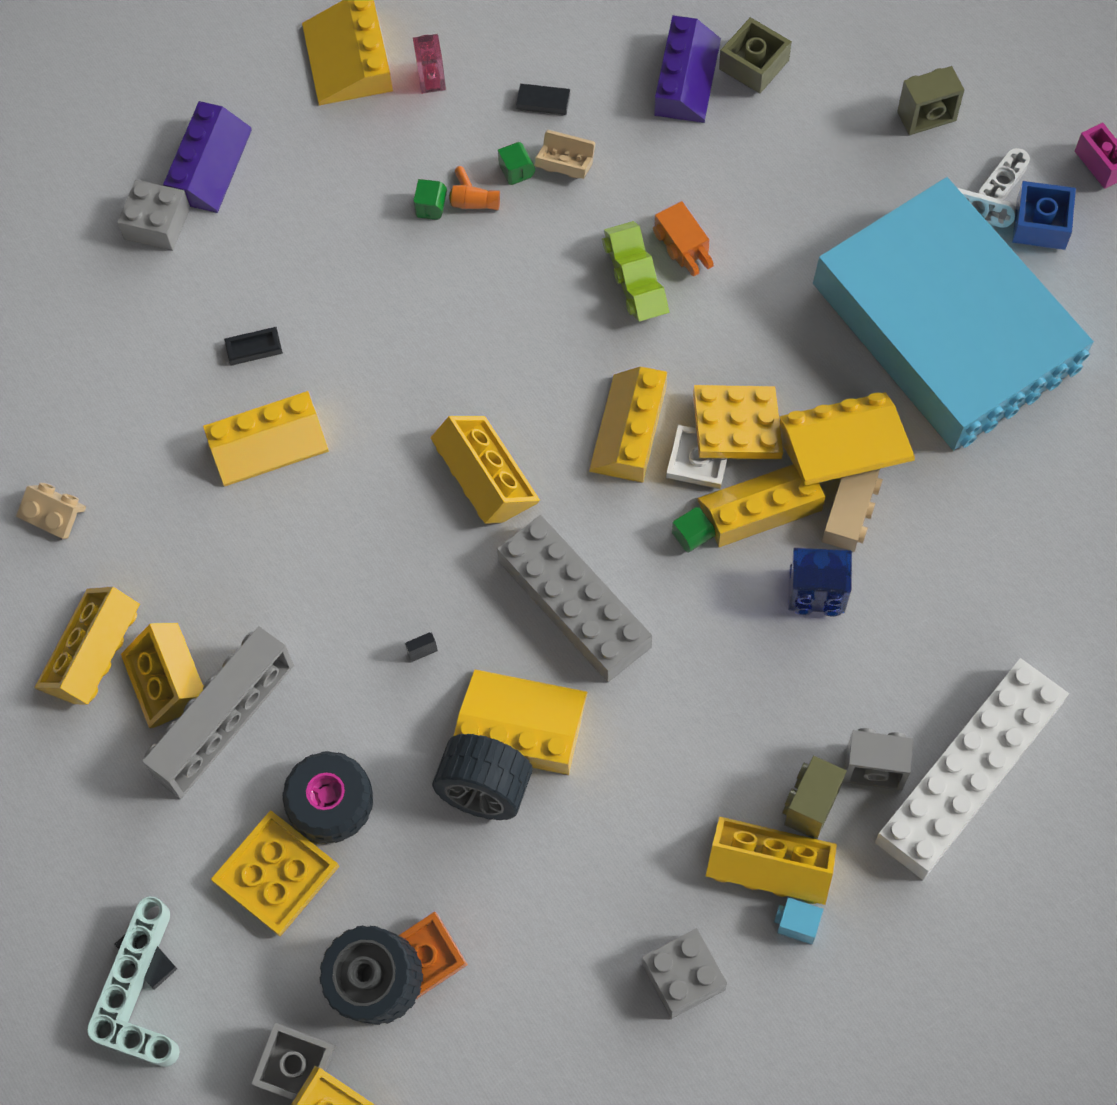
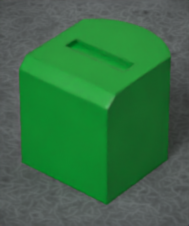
(515, 163)
(429, 199)
(692, 529)

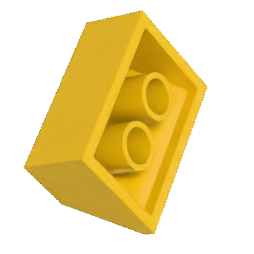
(162, 672)

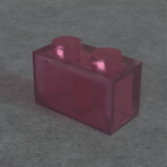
(429, 63)

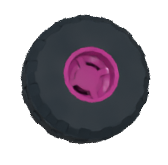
(327, 797)

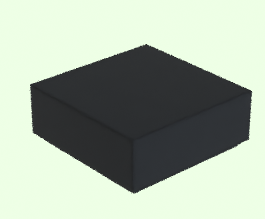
(421, 646)

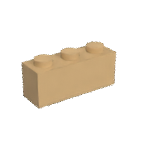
(851, 508)

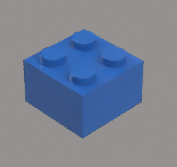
(1044, 215)

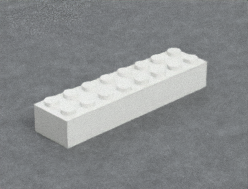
(971, 769)

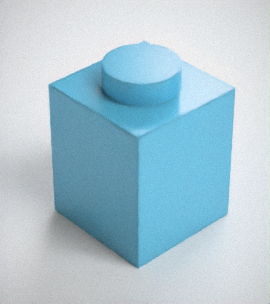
(798, 920)

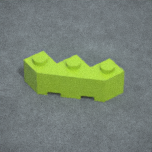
(635, 271)

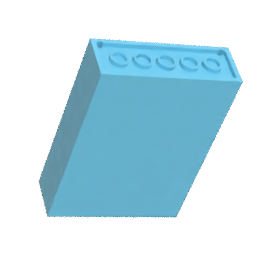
(951, 313)

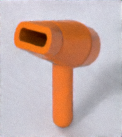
(470, 197)

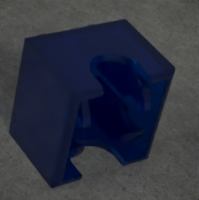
(820, 581)

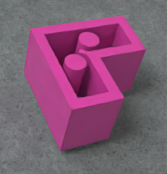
(1099, 153)

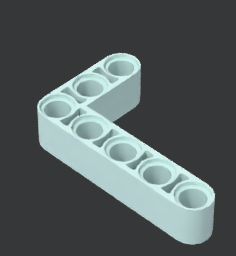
(131, 988)

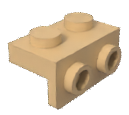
(565, 154)
(49, 509)

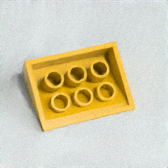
(347, 52)
(845, 438)
(526, 715)

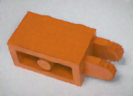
(683, 237)

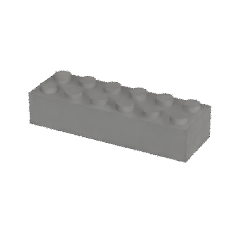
(574, 598)
(218, 712)

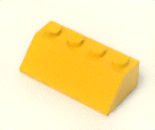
(629, 423)
(265, 438)
(483, 468)
(760, 504)
(88, 645)
(772, 861)

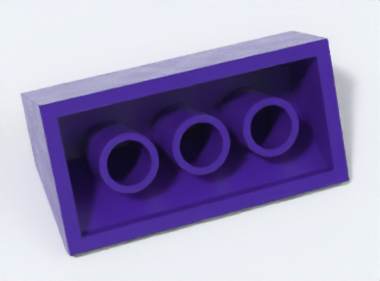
(687, 70)
(208, 156)

